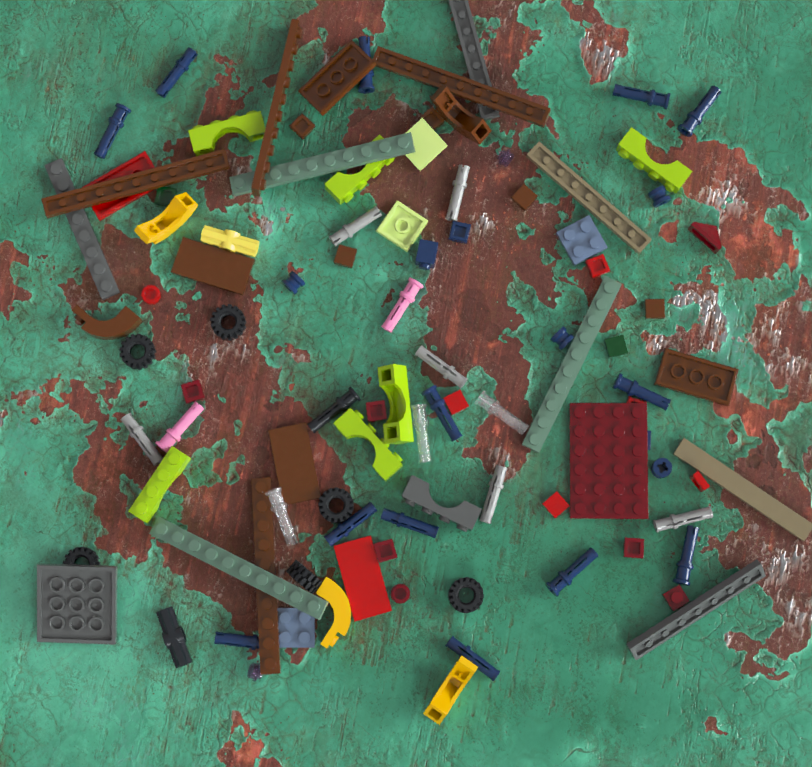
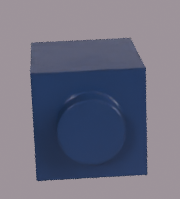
(426, 254)

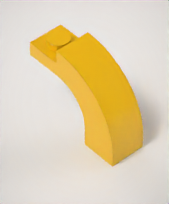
(168, 221)
(342, 611)
(450, 690)

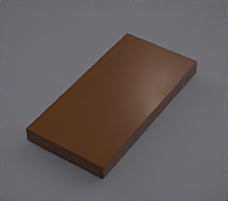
(337, 77)
(213, 266)
(696, 377)
(294, 463)

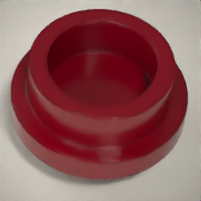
(400, 593)

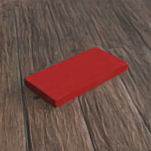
(137, 164)
(362, 578)

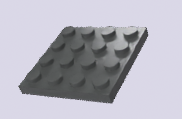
(76, 603)

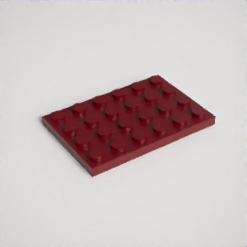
(608, 461)

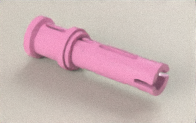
(406, 297)
(173, 435)

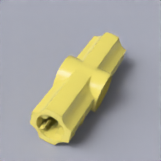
(229, 241)

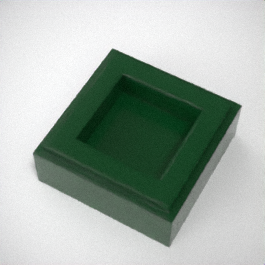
(165, 195)
(616, 346)

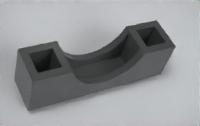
(463, 515)

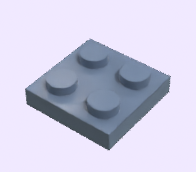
(581, 240)
(295, 629)

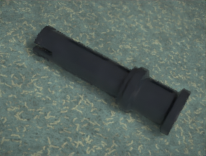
(341, 404)

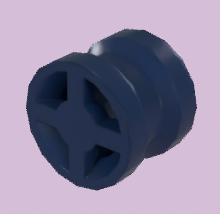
(659, 196)
(293, 282)
(562, 338)
(659, 471)

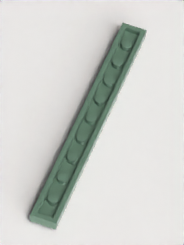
(327, 163)
(571, 364)
(239, 568)

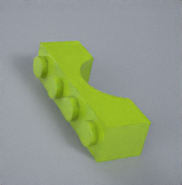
(205, 137)
(670, 175)
(343, 186)
(395, 384)
(352, 426)
(153, 492)

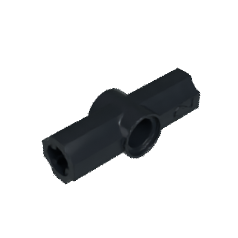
(174, 637)

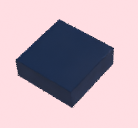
(459, 232)

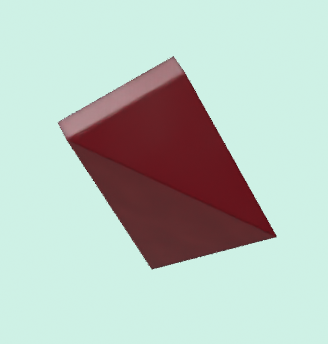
(707, 235)

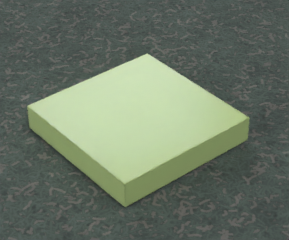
(426, 144)
(402, 226)

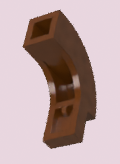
(458, 117)
(118, 327)

